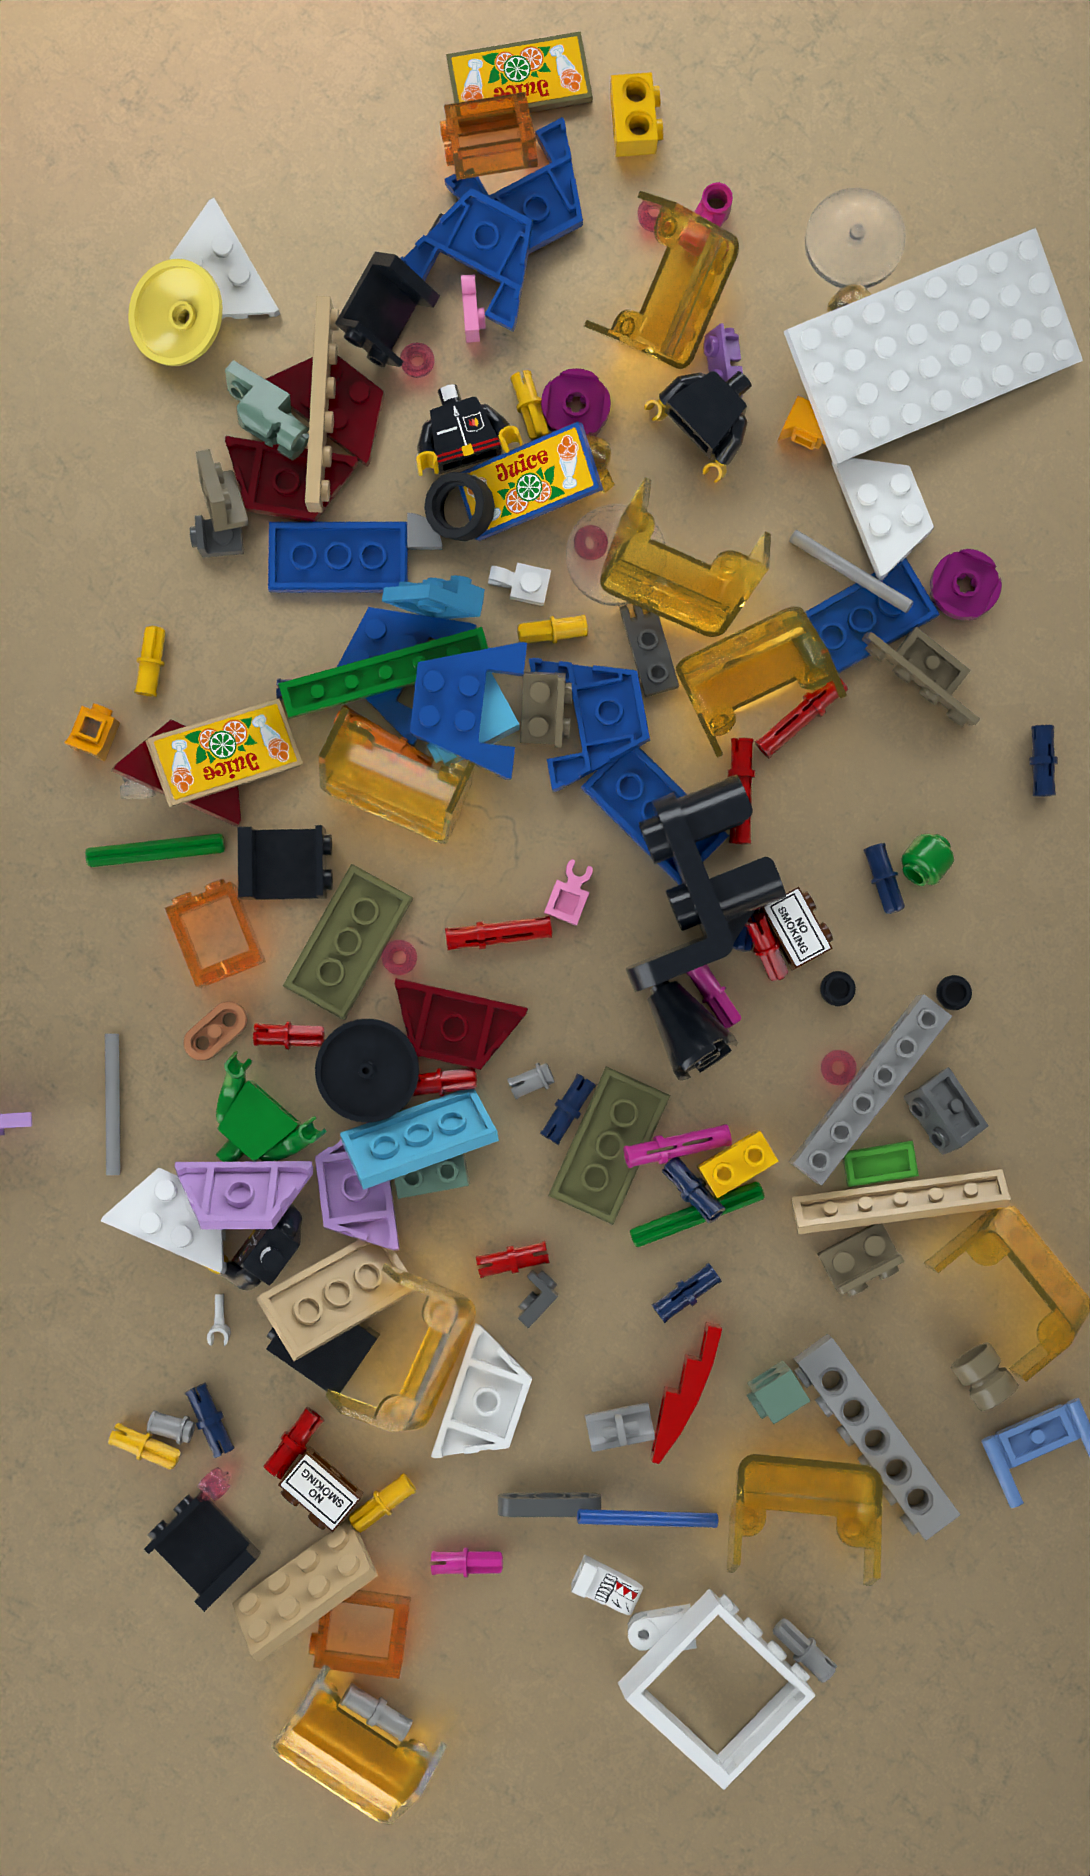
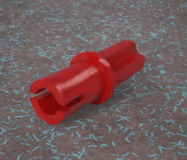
(767, 947)
(288, 1035)
(446, 1081)

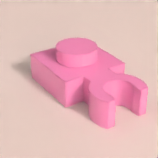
(473, 317)
(567, 898)

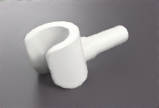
(219, 1321)

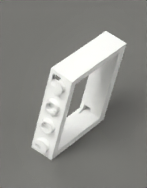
(758, 1732)

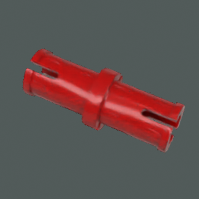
(512, 1259)
(293, 1443)

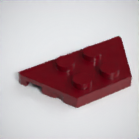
(354, 407)
(277, 484)
(140, 769)
(455, 1024)

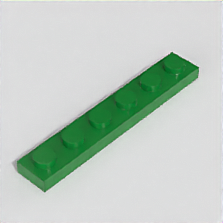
(371, 675)

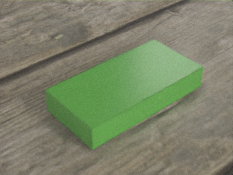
(880, 1163)

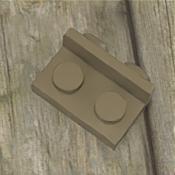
(220, 493)
(544, 708)
(861, 1259)

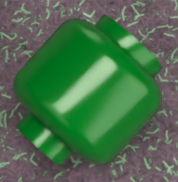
(927, 859)

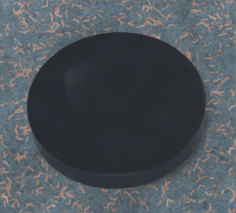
(367, 1070)

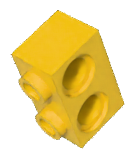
(631, 114)
(737, 1163)

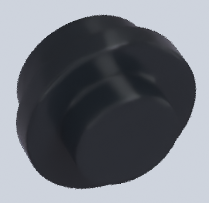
(837, 988)
(953, 992)

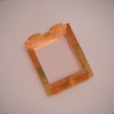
(483, 117)
(187, 903)
(361, 1663)

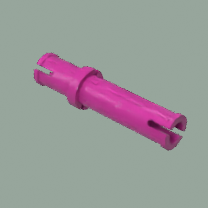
(637, 1154)

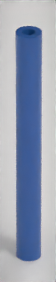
(647, 1518)

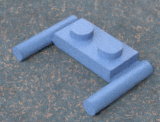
(1035, 1438)

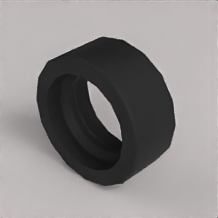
(436, 499)

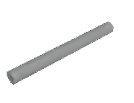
(851, 571)
(112, 1104)

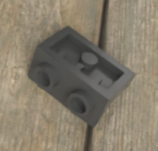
(945, 1112)

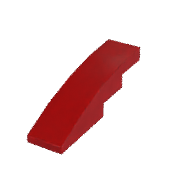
(680, 1403)

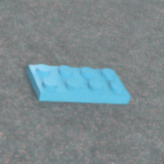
(418, 1137)

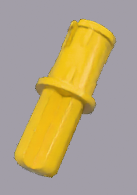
(529, 405)
(552, 629)
(150, 661)
(144, 1446)
(382, 1503)

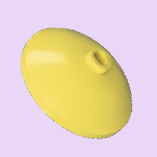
(160, 310)

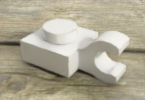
(526, 584)

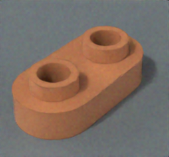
(215, 1030)

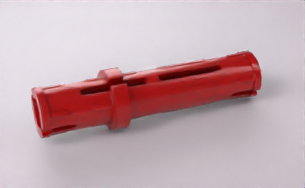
(811, 707)
(742, 766)
(497, 933)

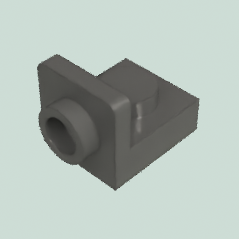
(215, 543)
(535, 1304)

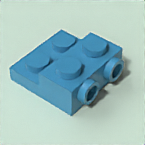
(438, 597)

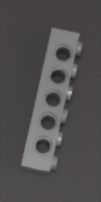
(870, 1089)
(935, 1509)

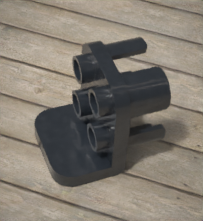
(715, 904)

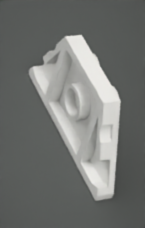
(217, 249)
(885, 509)
(163, 1216)
(483, 1400)

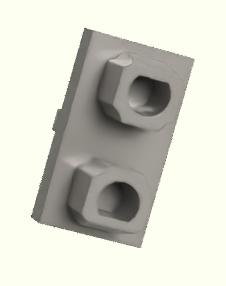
(620, 1427)

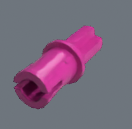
(714, 996)
(467, 1562)

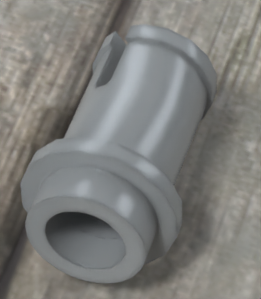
(531, 1080)
(171, 1427)

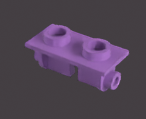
(721, 348)

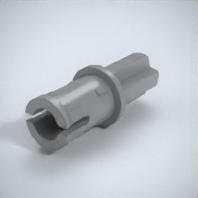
(805, 1650)

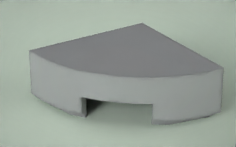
(421, 535)

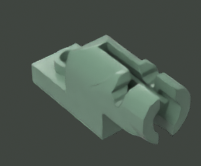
(266, 411)

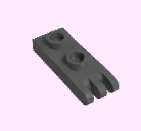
(649, 651)

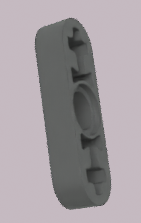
(546, 1504)

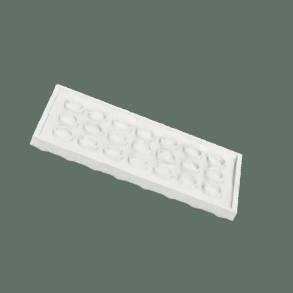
(933, 346)

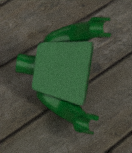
(256, 1121)

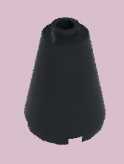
(688, 1029)

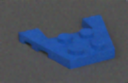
(545, 195)
(486, 239)
(389, 631)
(451, 703)
(607, 715)

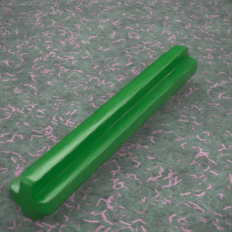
(155, 850)
(691, 1217)

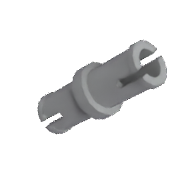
(376, 1712)

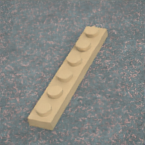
(321, 419)
(900, 1201)

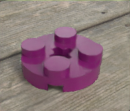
(572, 384)
(984, 579)

